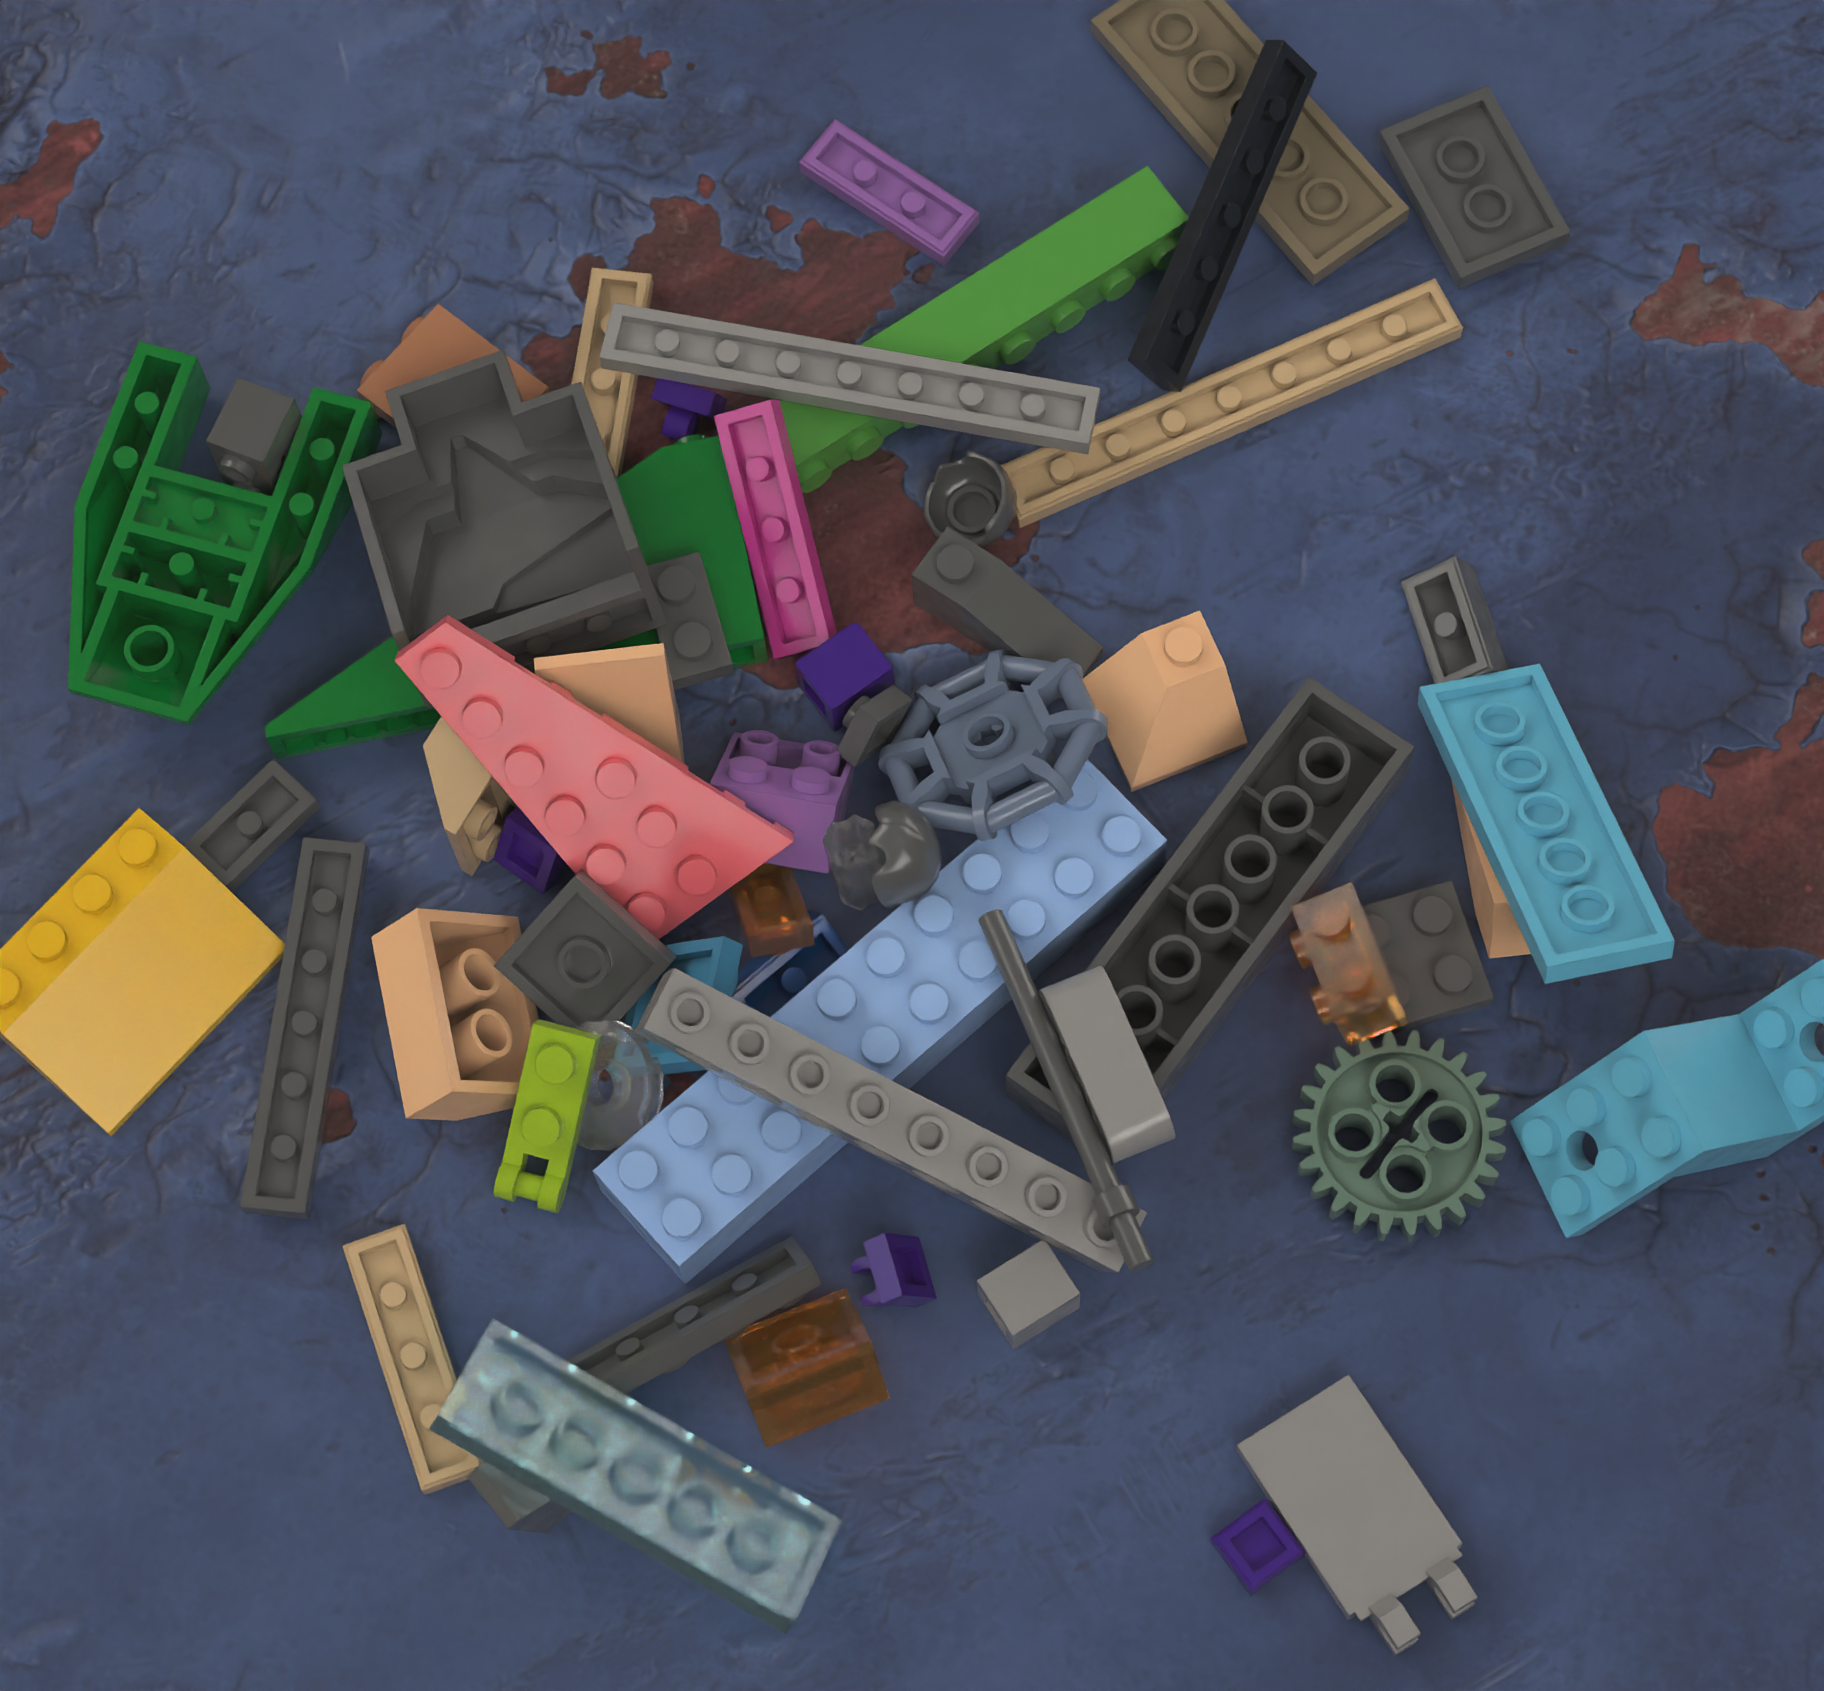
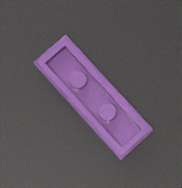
(889, 192)

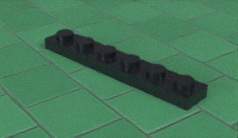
(1222, 216)

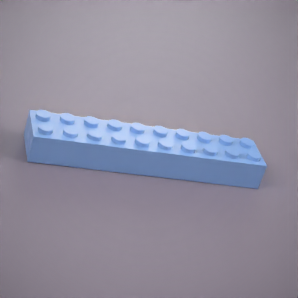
(889, 1004)

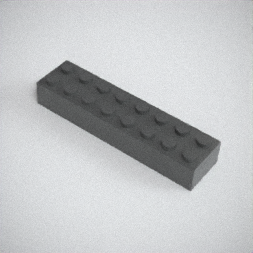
(1232, 884)

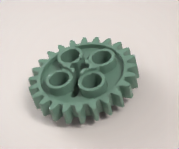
(1443, 1169)

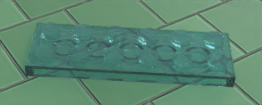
(637, 1475)

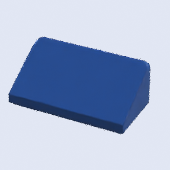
(774, 980)

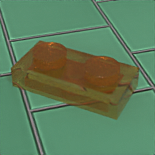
(771, 911)

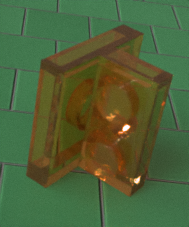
(807, 1367)

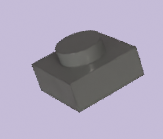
(872, 724)

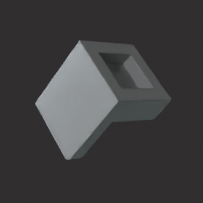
(1028, 1294)

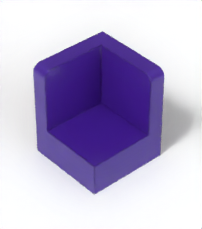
(842, 673)

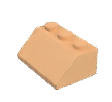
(451, 1014)

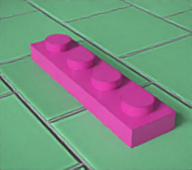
(776, 528)

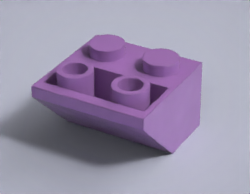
(789, 784)

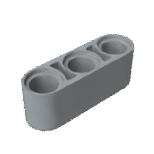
(1107, 1064)

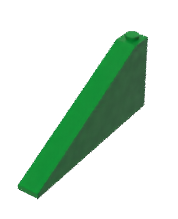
(677, 508)

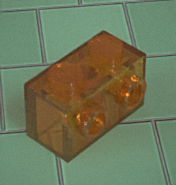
(1349, 965)

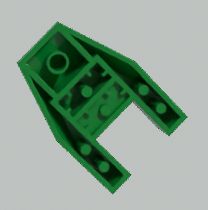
(187, 569)

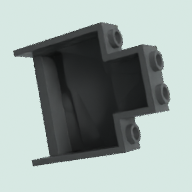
(501, 518)

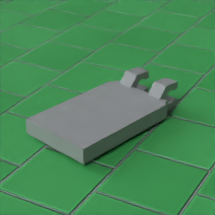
(1358, 1510)

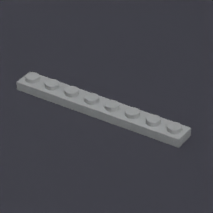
(850, 378)

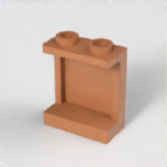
(431, 347)

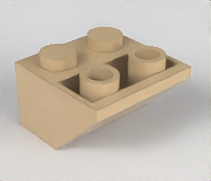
(467, 797)

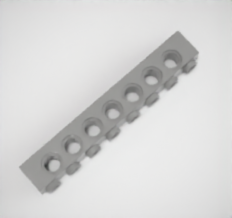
(880, 1117)

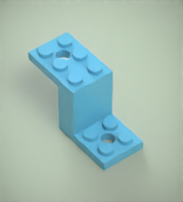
(1680, 1104)

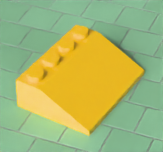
(128, 971)

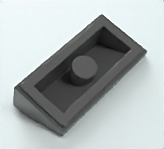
(1454, 621)

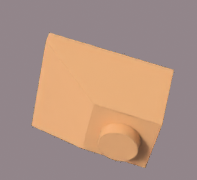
(1167, 702)

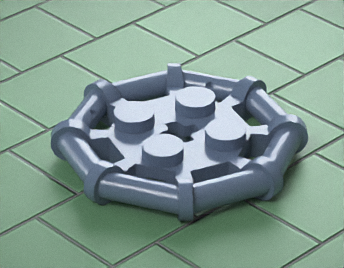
(982, 705)

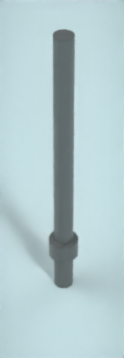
(1114, 1201)

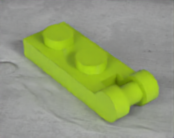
(547, 1113)

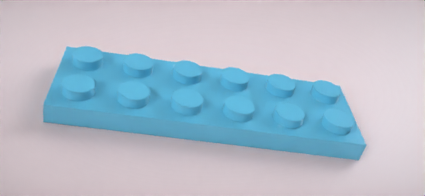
(1545, 824)

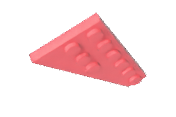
(591, 784)

